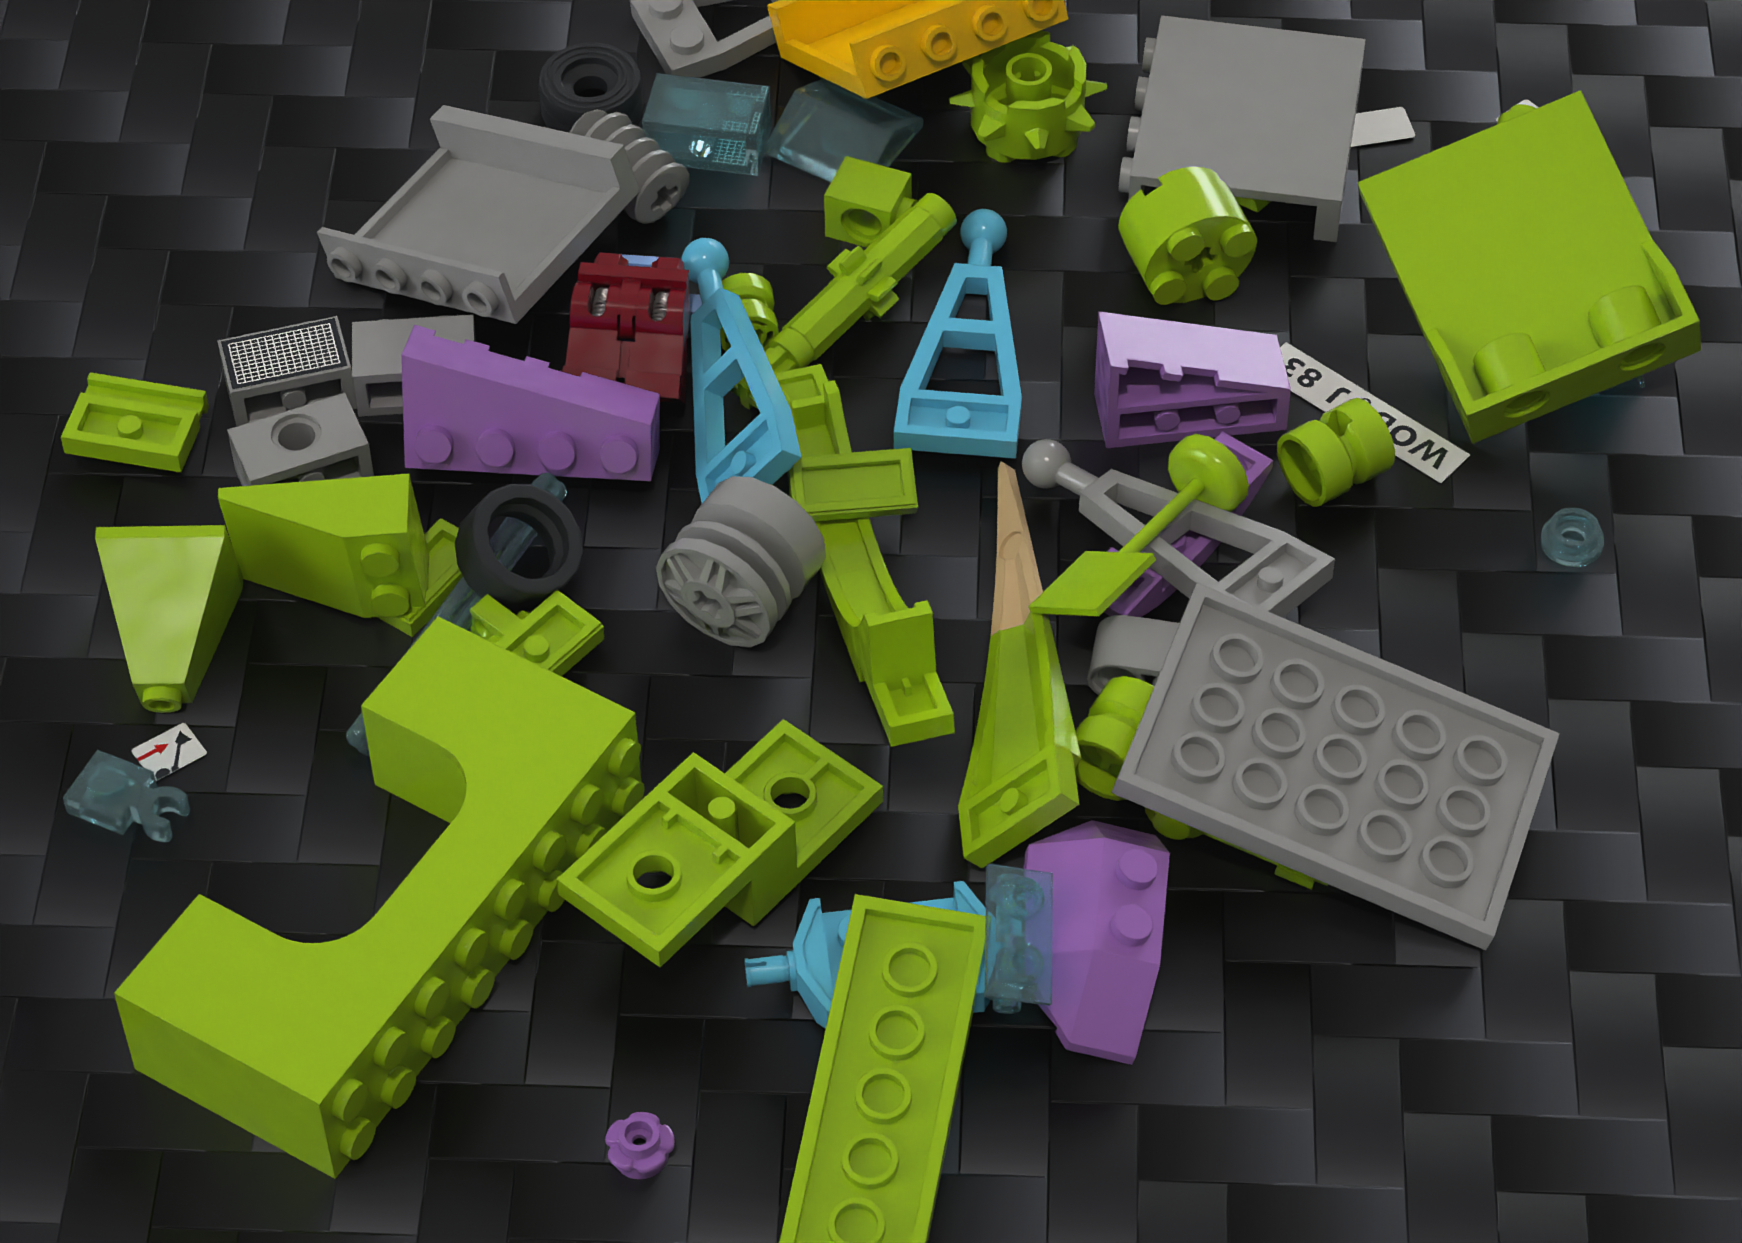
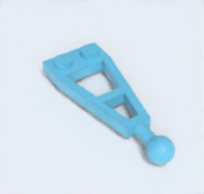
(955, 419)
(770, 441)

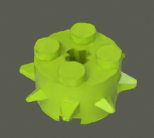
(1029, 98)

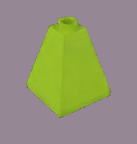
(170, 604)

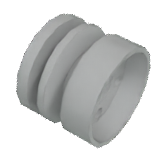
(741, 561)

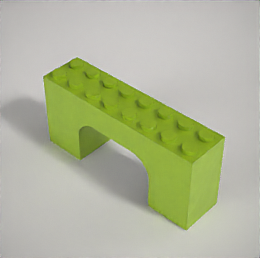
(332, 1033)

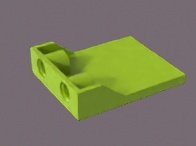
(1530, 267)

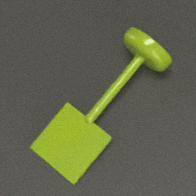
(1199, 471)

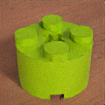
(1188, 237)

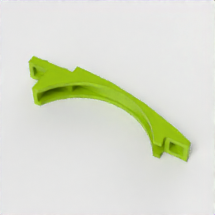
(885, 638)

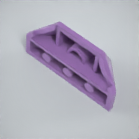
(1103, 934)

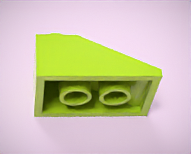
(333, 541)

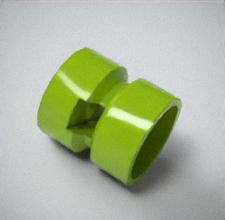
(1333, 453)
(1109, 732)

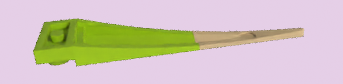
(1025, 730)

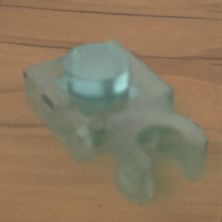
(120, 792)

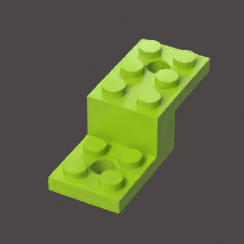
(719, 841)

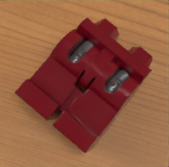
(635, 304)

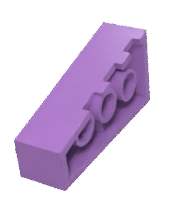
(520, 416)

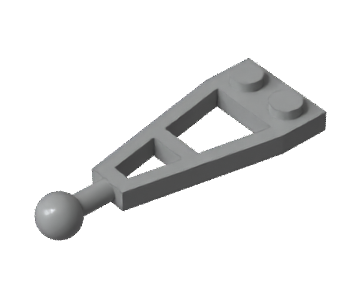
(686, 42)
(1273, 579)

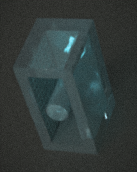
(710, 122)

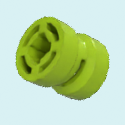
(758, 302)

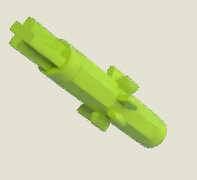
(859, 288)

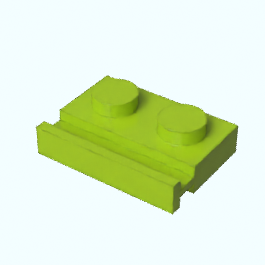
(135, 422)

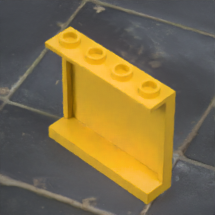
(894, 42)

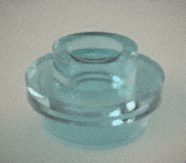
(1572, 537)

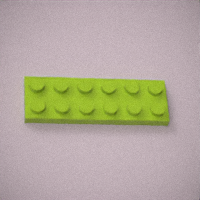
(887, 1075)

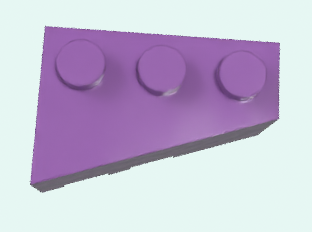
(1184, 380)

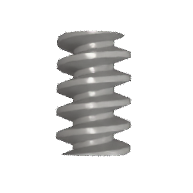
(656, 173)

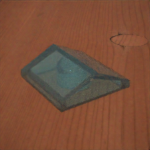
(832, 122)

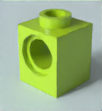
(865, 201)

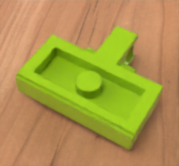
(551, 635)

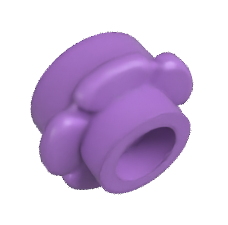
(639, 1160)

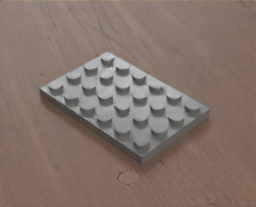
(1339, 765)

